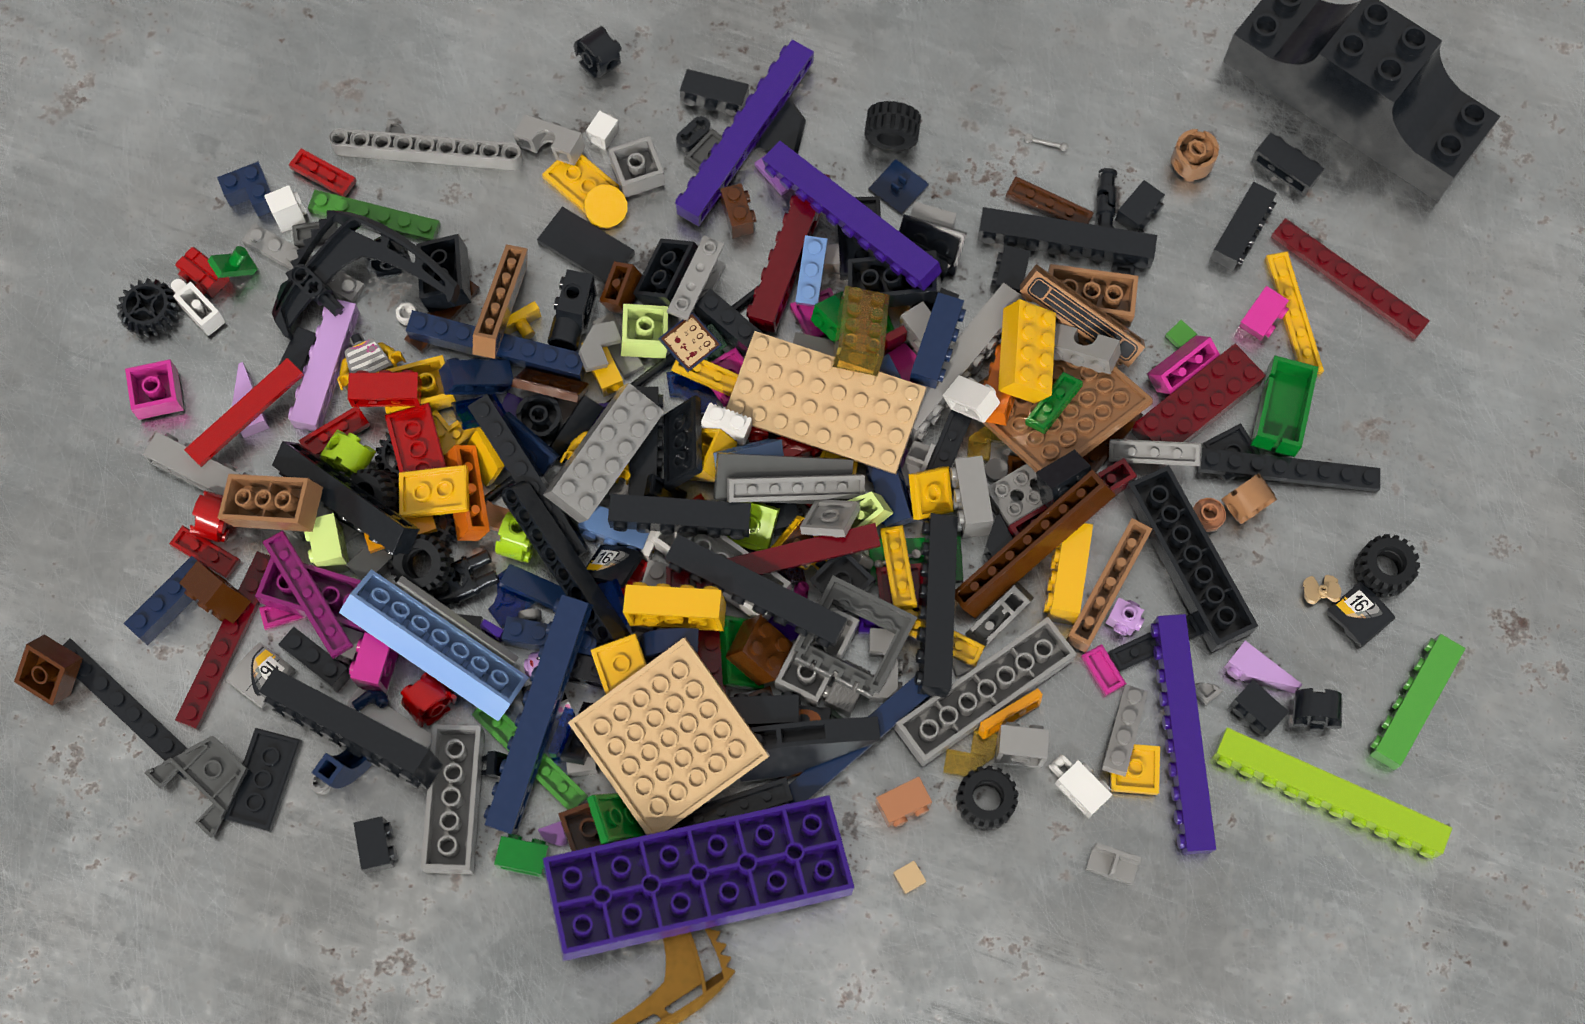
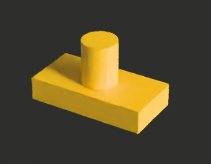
(521, 320)

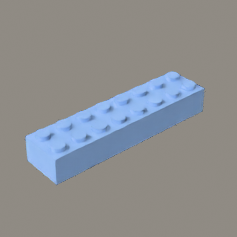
(433, 644)

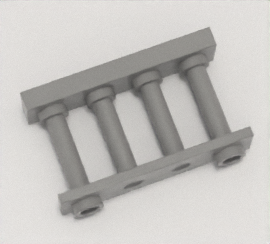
(700, 276)

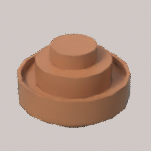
(1210, 513)

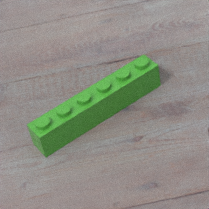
(1416, 702)

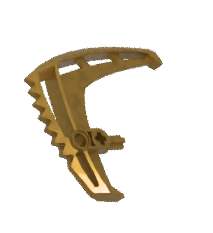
(681, 976)

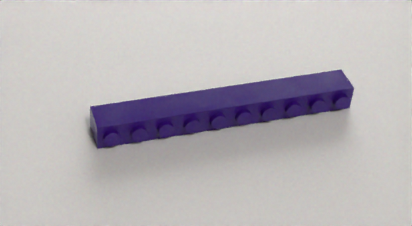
(744, 132)
(852, 216)
(1183, 735)

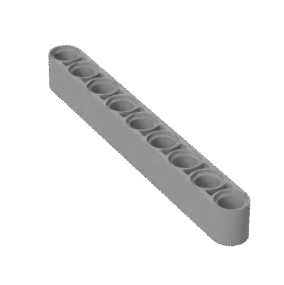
(416, 143)

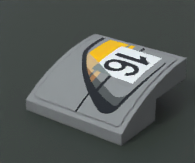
(254, 670)

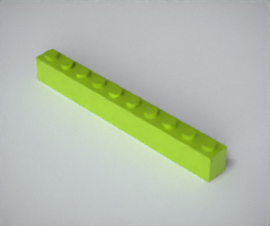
(1332, 793)

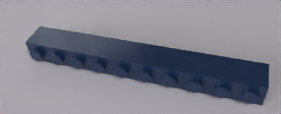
(538, 715)

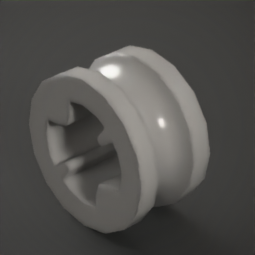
(312, 781)

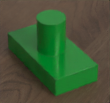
(234, 264)

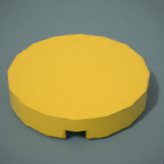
(605, 206)

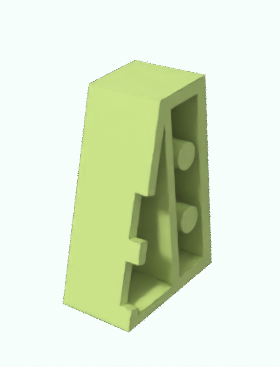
(872, 510)

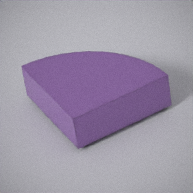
(554, 834)

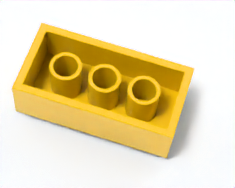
(1027, 351)
(1068, 577)
(674, 606)

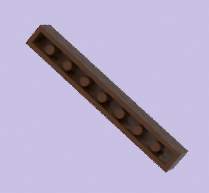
(1033, 544)

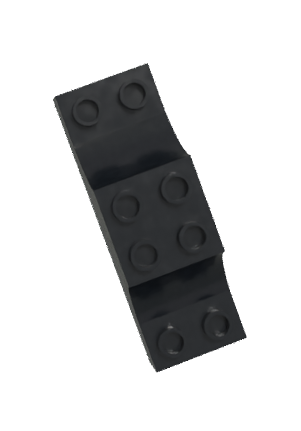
(1367, 82)

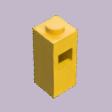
(608, 378)

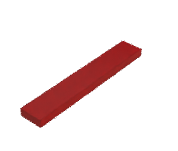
(243, 412)

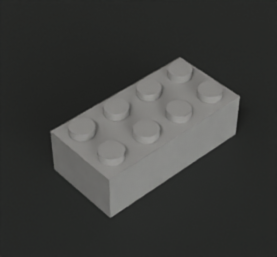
(805, 681)

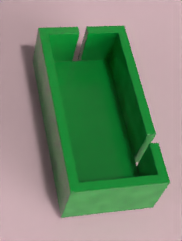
(1284, 406)

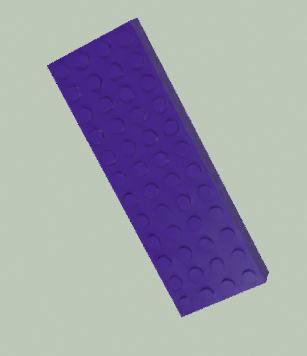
(696, 877)

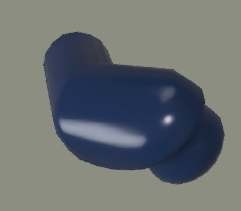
(373, 697)

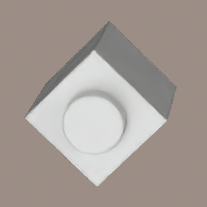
(602, 130)

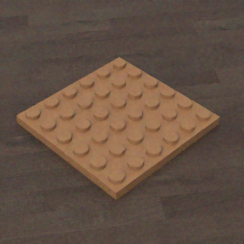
(1091, 417)

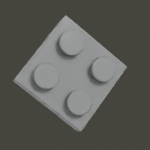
(830, 518)

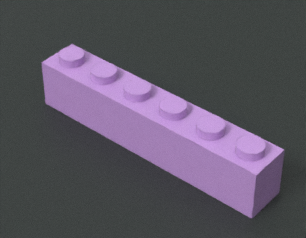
(323, 368)

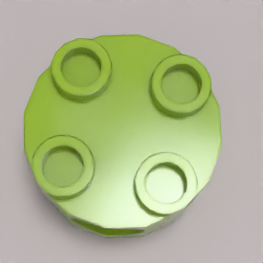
(347, 453)
(513, 541)

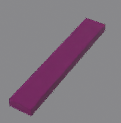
(308, 594)

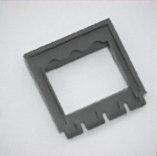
(871, 609)

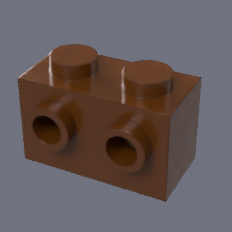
(737, 211)
(620, 287)

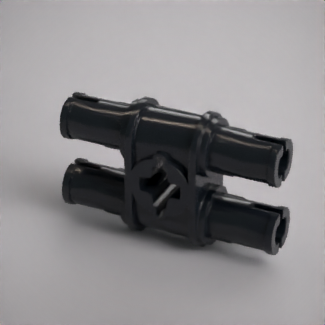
(470, 585)

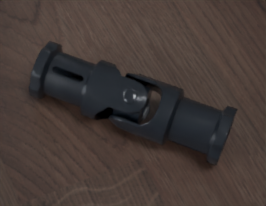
(1106, 197)

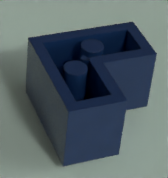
(245, 185)

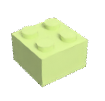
(641, 330)
(328, 544)

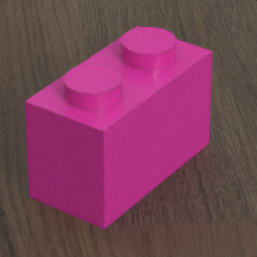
(1264, 313)

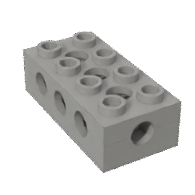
(1015, 485)

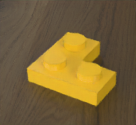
(451, 434)

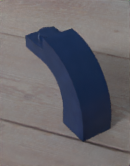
(658, 641)
(340, 769)

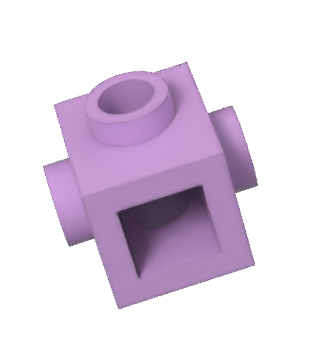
(1125, 617)

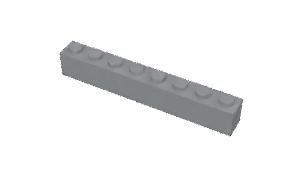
(170, 456)

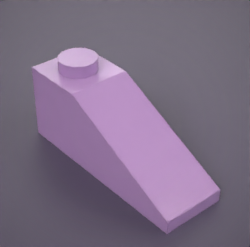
(242, 387)
(1251, 665)

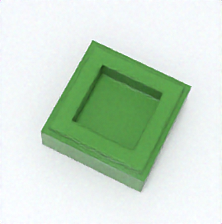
(1180, 334)

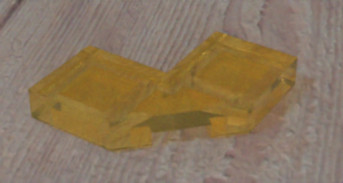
(980, 443)
(960, 763)

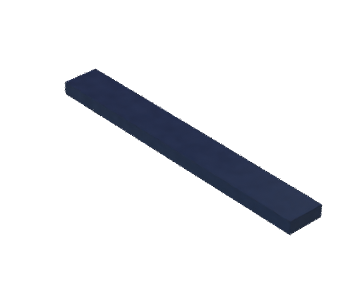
(889, 713)

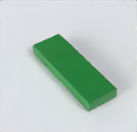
(1051, 407)

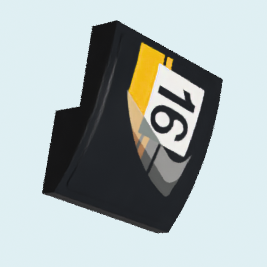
(614, 562)
(1361, 614)

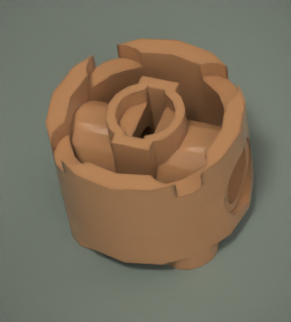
(1195, 154)
(1249, 498)

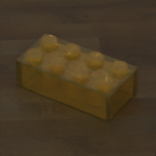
(861, 331)

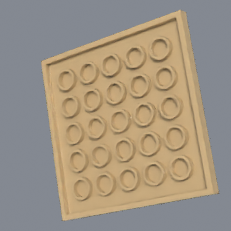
(668, 738)

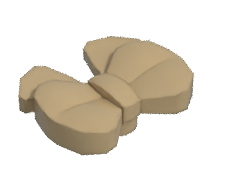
(1329, 590)

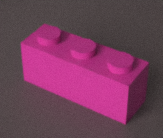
(1183, 364)

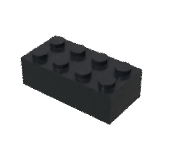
(876, 276)

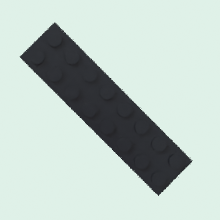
(1191, 558)
(351, 729)

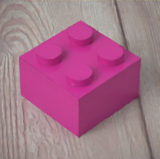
(154, 389)
(373, 664)

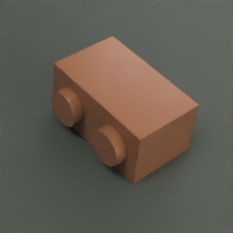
(904, 802)

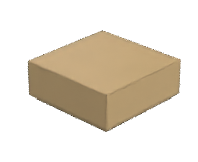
(909, 877)

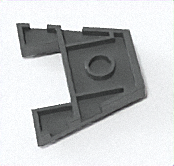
(212, 771)

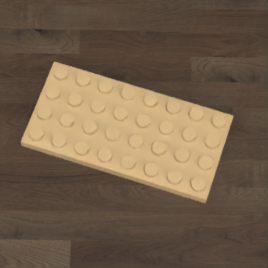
(823, 406)

